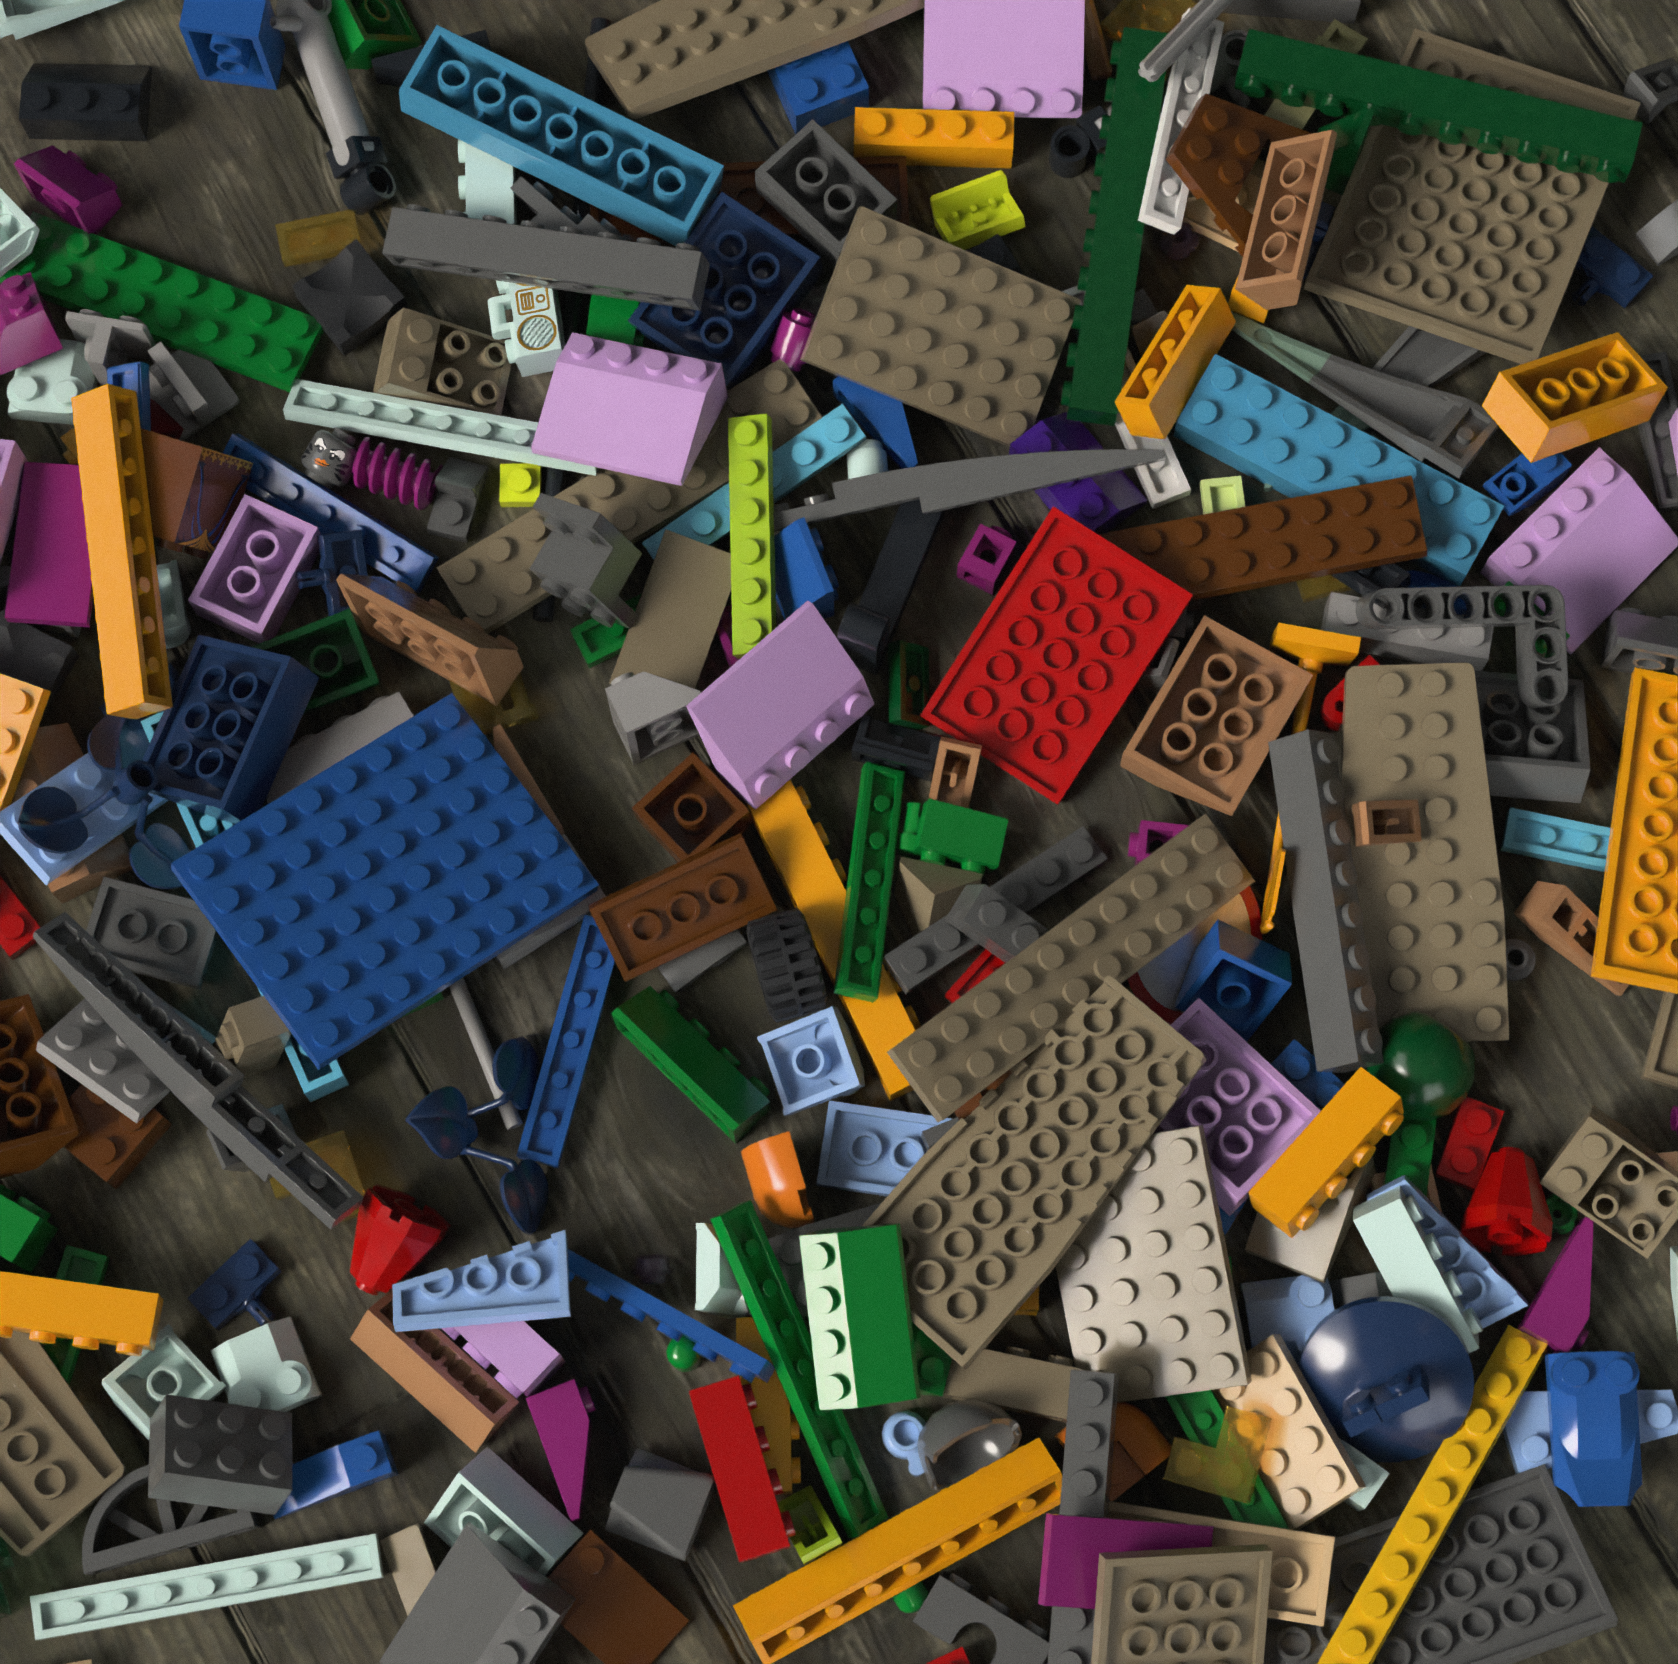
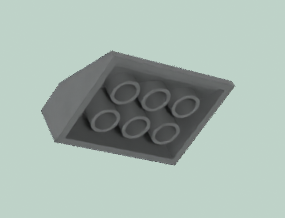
(1533, 749)
(480, 1609)

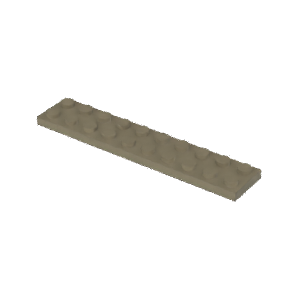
(495, 576)
(1039, 987)

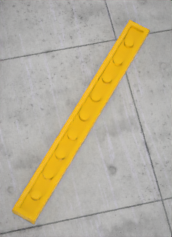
(1435, 1502)

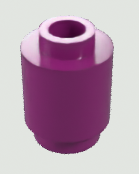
(792, 337)

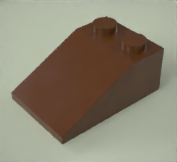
(614, 1606)

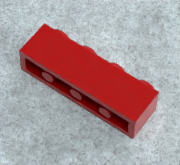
(740, 1470)

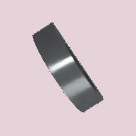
(152, 1543)

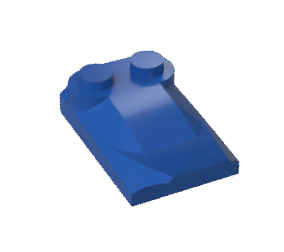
(1594, 1426)

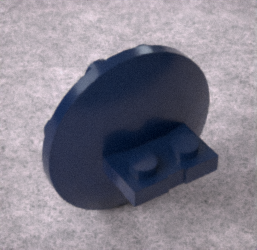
(1389, 1376)

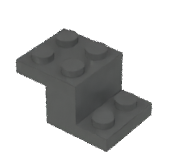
(585, 561)

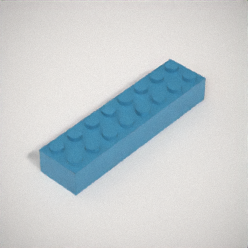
(560, 137)
(1313, 452)

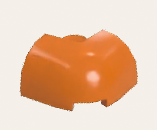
(777, 1181)
(1137, 1447)

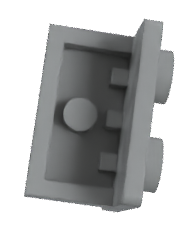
(109, 339)
(188, 389)

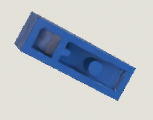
(880, 417)
(339, 1472)

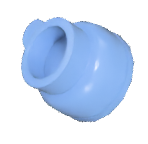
(901, 1438)

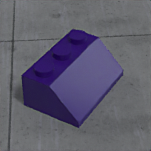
(1094, 501)

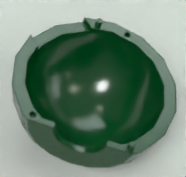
(1425, 1065)

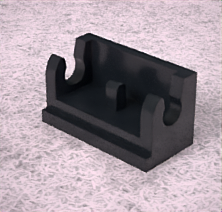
(896, 747)

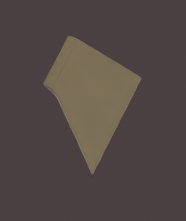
(929, 891)

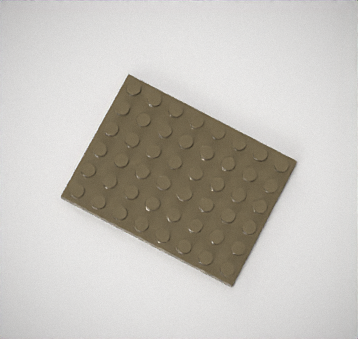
(1461, 234)

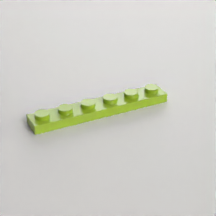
(751, 531)

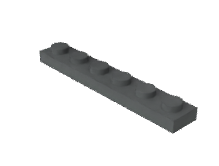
(1025, 888)

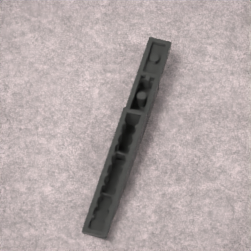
(962, 482)
(196, 1072)

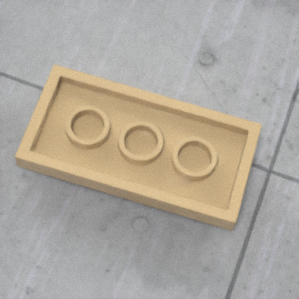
(1302, 1454)

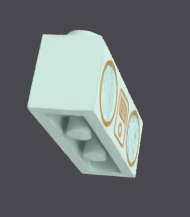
(535, 329)

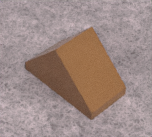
(955, 772)
(1386, 822)

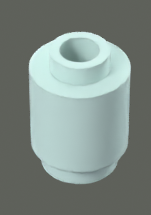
(867, 459)

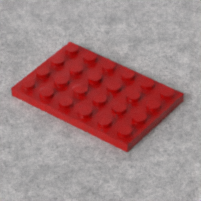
(1056, 655)

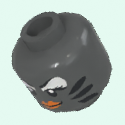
(330, 458)

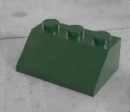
(331, 651)

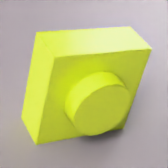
(520, 484)

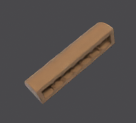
(436, 1375)

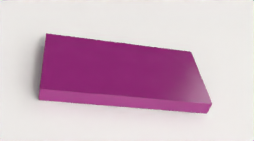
(50, 550)
(1074, 1547)

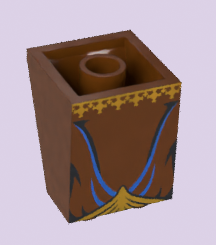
(191, 492)

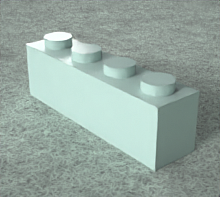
(486, 185)
(1411, 1260)

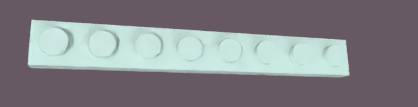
(420, 423)
(206, 1587)

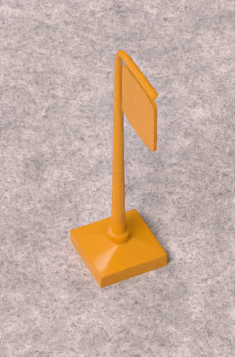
(1312, 650)

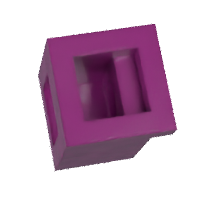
(986, 541)
(1148, 834)

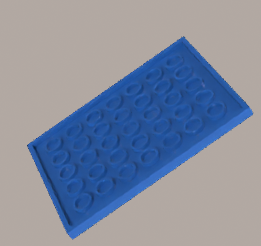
(384, 879)

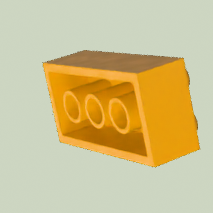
(1574, 396)

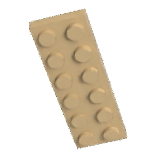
(1298, 1565)

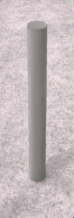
(482, 1048)

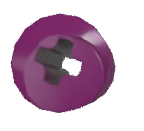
(394, 476)

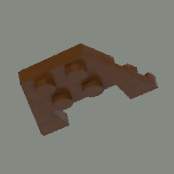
(1218, 154)

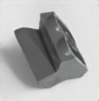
(660, 1504)

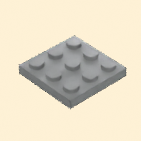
(104, 1063)

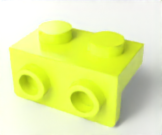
(976, 211)

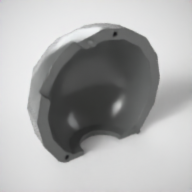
(964, 1439)

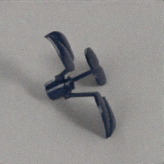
(54, 824)
(450, 1130)

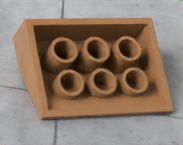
(432, 635)
(1215, 718)

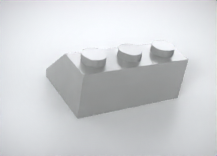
(650, 713)

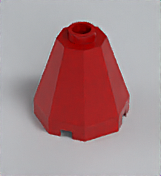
(1508, 1206)
(392, 1238)

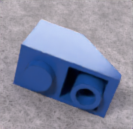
(1524, 483)

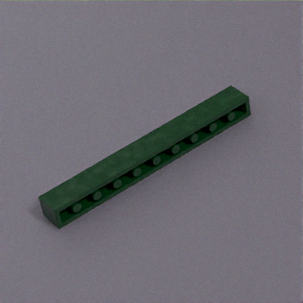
(1438, 106)
(1116, 234)

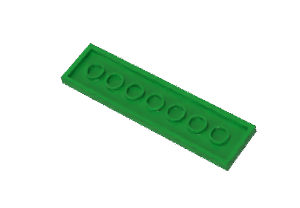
(173, 302)

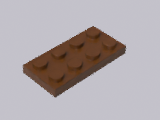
(682, 907)

